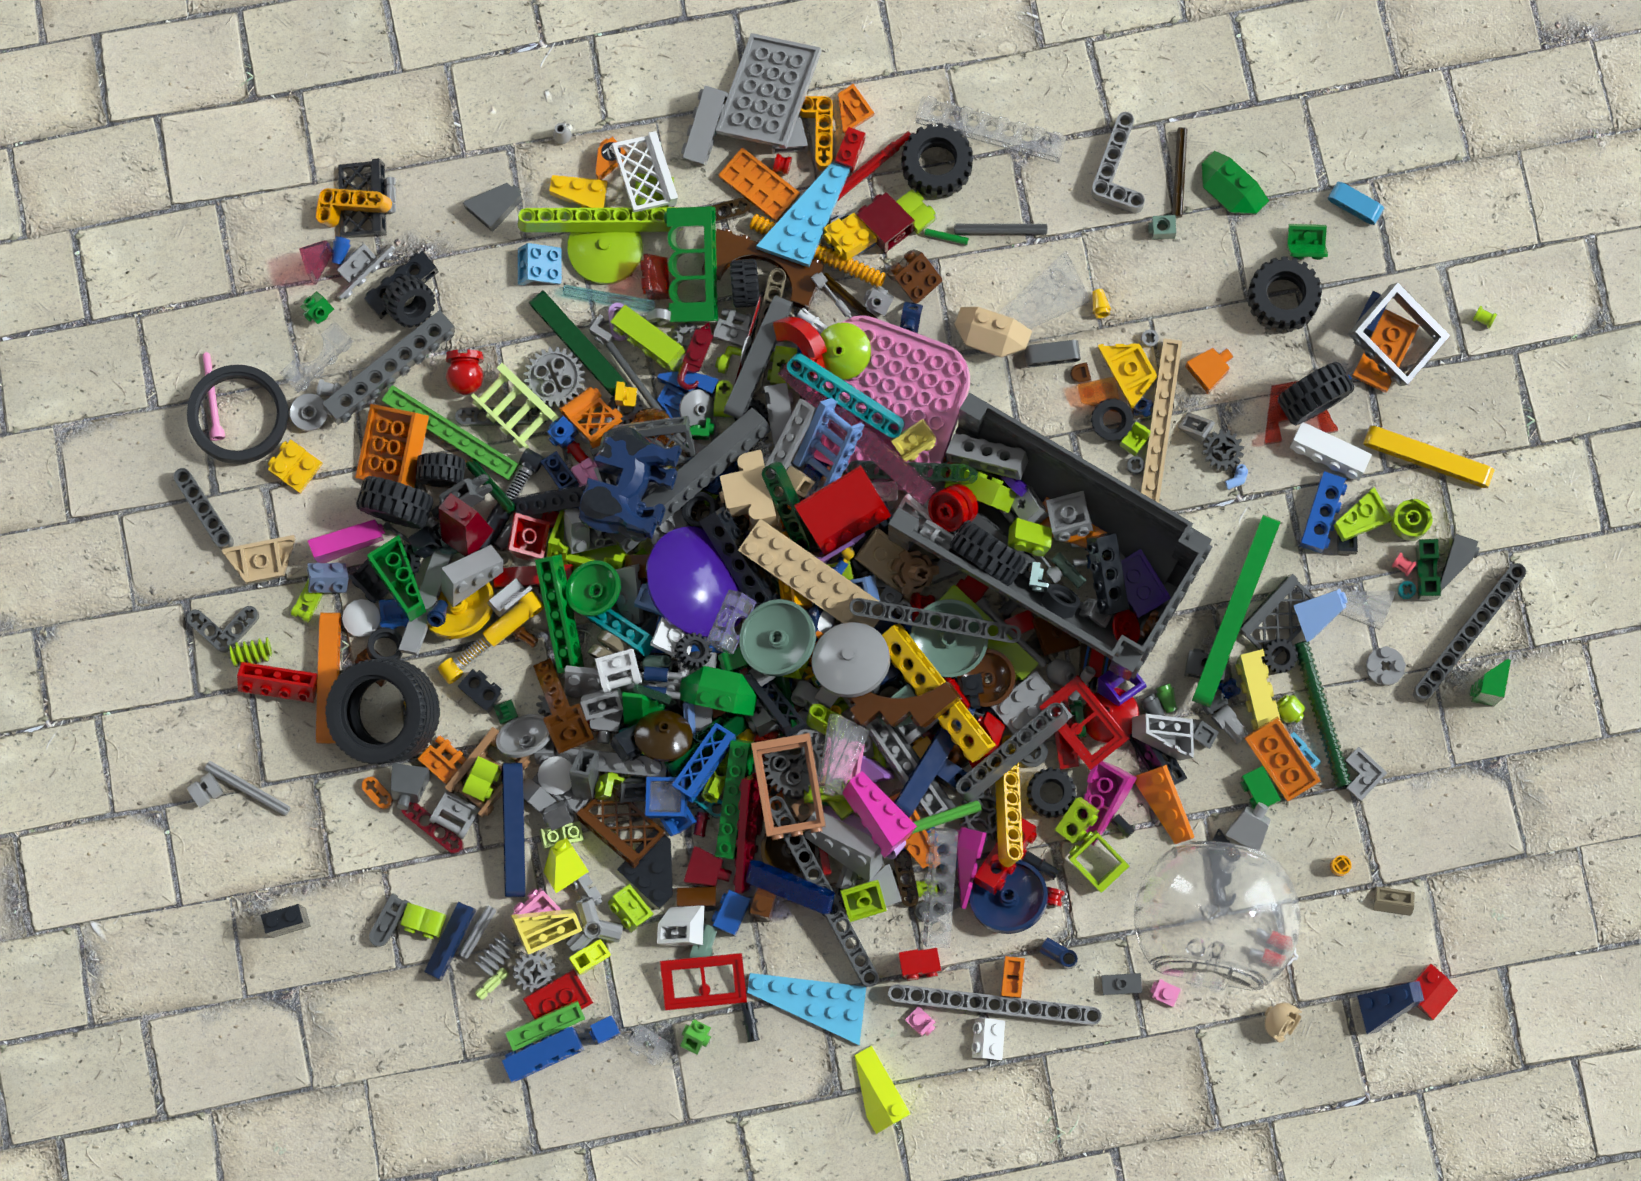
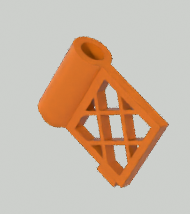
(583, 407)

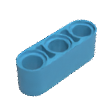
(1356, 203)

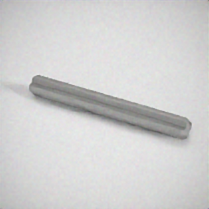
(247, 788)

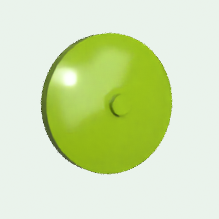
(605, 256)

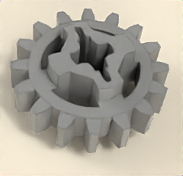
(534, 979)

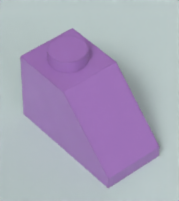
(875, 770)

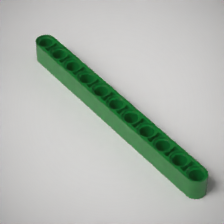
(1236, 611)

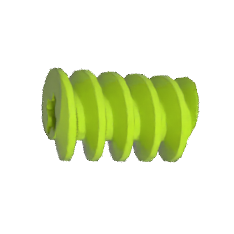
(251, 652)

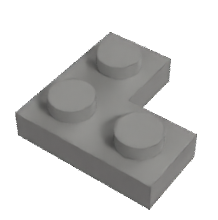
(1369, 773)

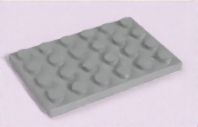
(768, 90)

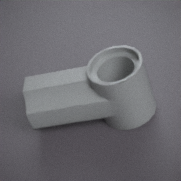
(1227, 721)

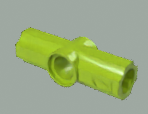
(716, 783)

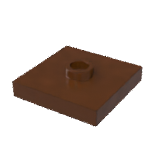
(1052, 638)

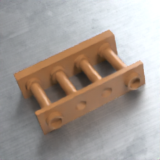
(456, 783)

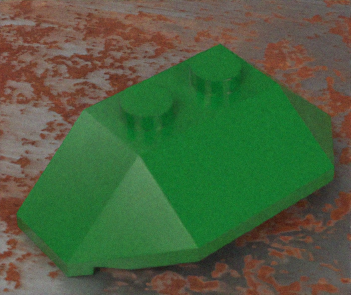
(1232, 185)
(719, 690)

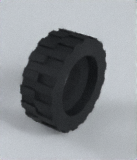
(1126, 423)

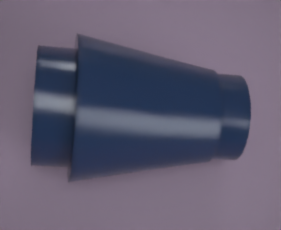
(437, 615)

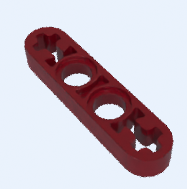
(430, 829)

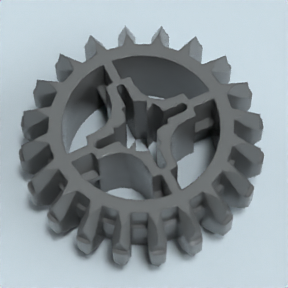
(975, 819)

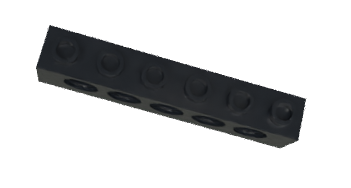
(732, 558)

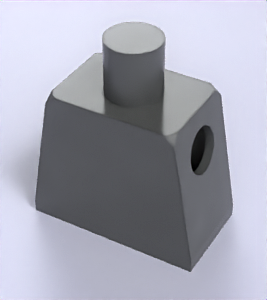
(408, 784)

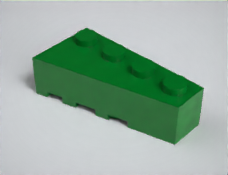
(396, 574)

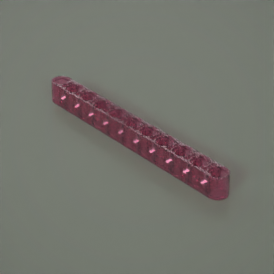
(869, 443)

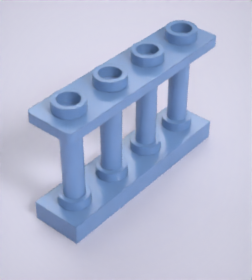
(813, 441)

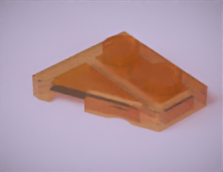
(1099, 390)

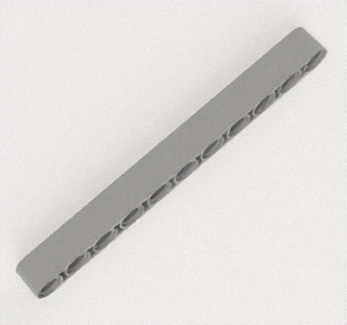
(1004, 1003)

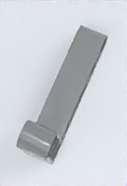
(1112, 166)

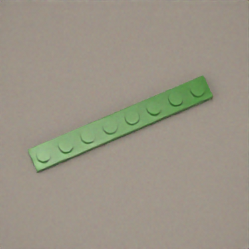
(453, 434)

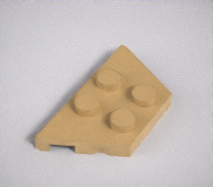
(261, 559)

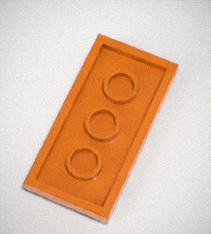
(1393, 337)
(1282, 759)

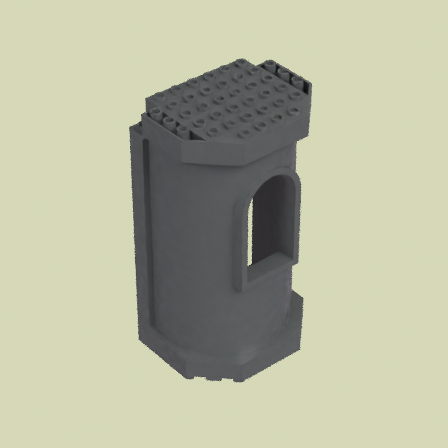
(1139, 522)

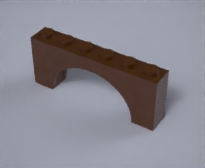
(735, 247)

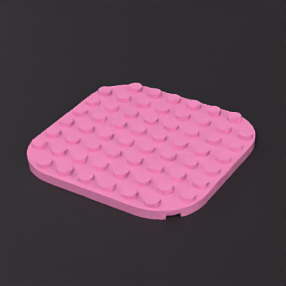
(913, 380)

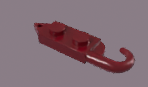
(695, 355)

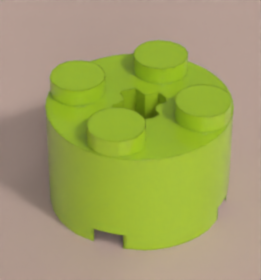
(1422, 519)

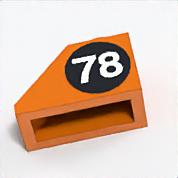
(606, 158)

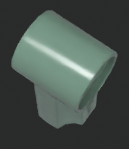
(704, 950)

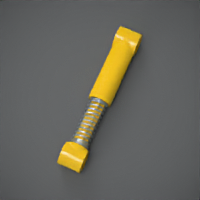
(526, 608)

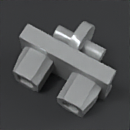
(937, 534)

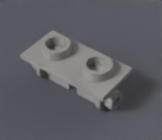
(583, 891)

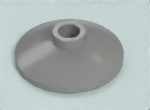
(690, 404)
(302, 406)

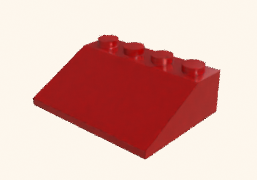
(842, 510)

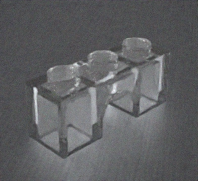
(722, 633)

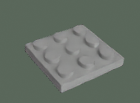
(1024, 703)

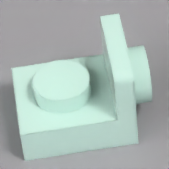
(1037, 573)

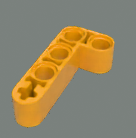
(821, 133)
(354, 203)

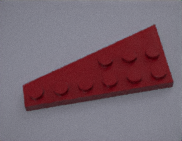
(748, 826)

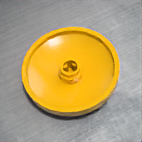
(466, 616)

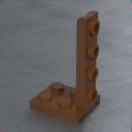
(566, 724)

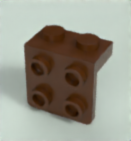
(915, 275)

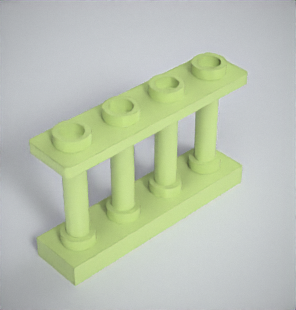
(531, 401)

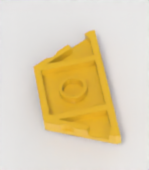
(1131, 369)

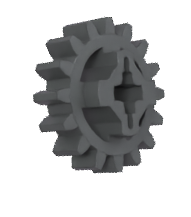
(1212, 452)

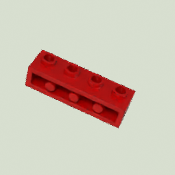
(277, 682)

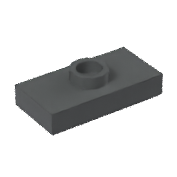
(1121, 984)

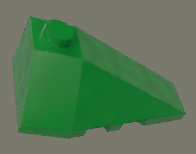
(637, 706)

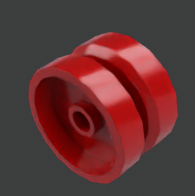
(952, 507)

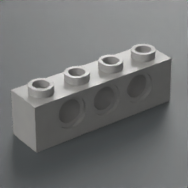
(994, 463)

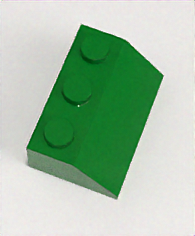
(1492, 685)

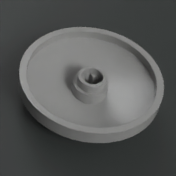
(851, 659)

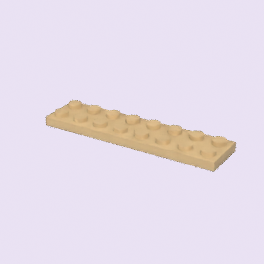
(807, 574)

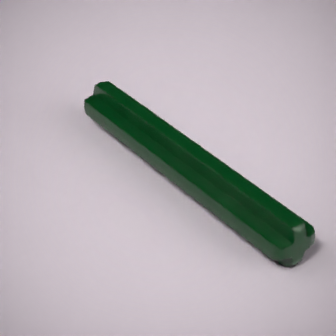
(496, 493)

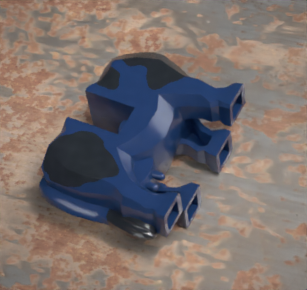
(636, 463)

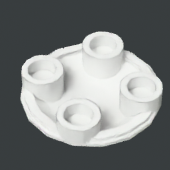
(361, 618)
(554, 775)

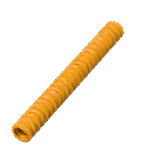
(829, 256)

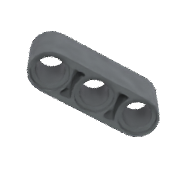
(1052, 353)

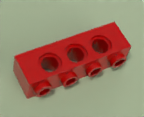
(992, 882)

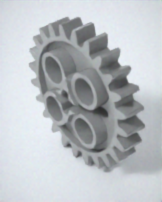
(569, 370)

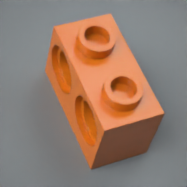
(1012, 977)

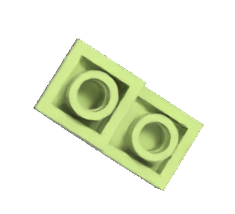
(571, 831)

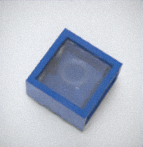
(664, 800)

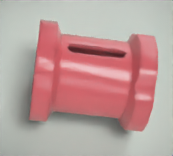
(1404, 564)

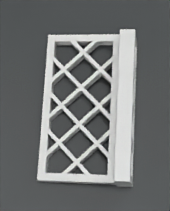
(660, 167)

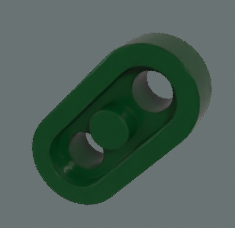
(1077, 711)

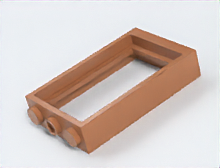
(783, 744)

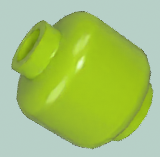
(1290, 709)

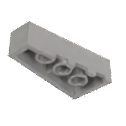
(848, 846)

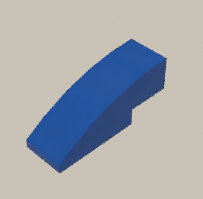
(706, 382)

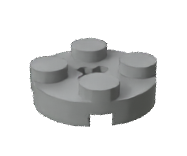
(1385, 655)

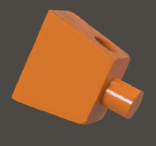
(1209, 368)

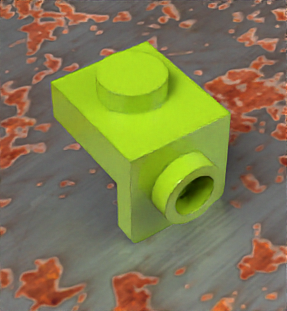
(1135, 439)
(605, 784)

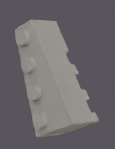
(704, 125)

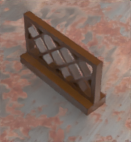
(610, 838)

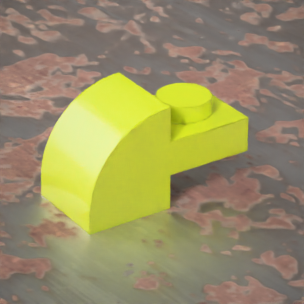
(589, 957)

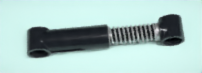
(529, 463)

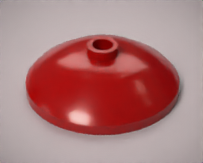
(1121, 714)

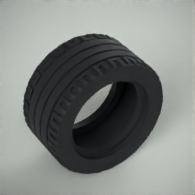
(344, 711)

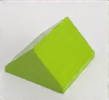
(863, 900)

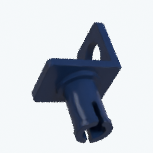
(911, 318)

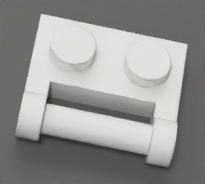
(616, 664)

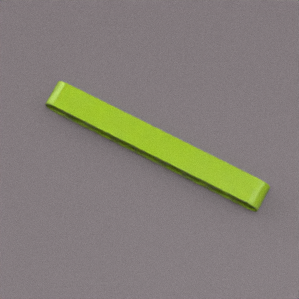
(592, 222)

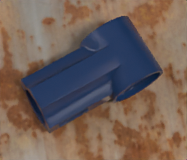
(1057, 952)

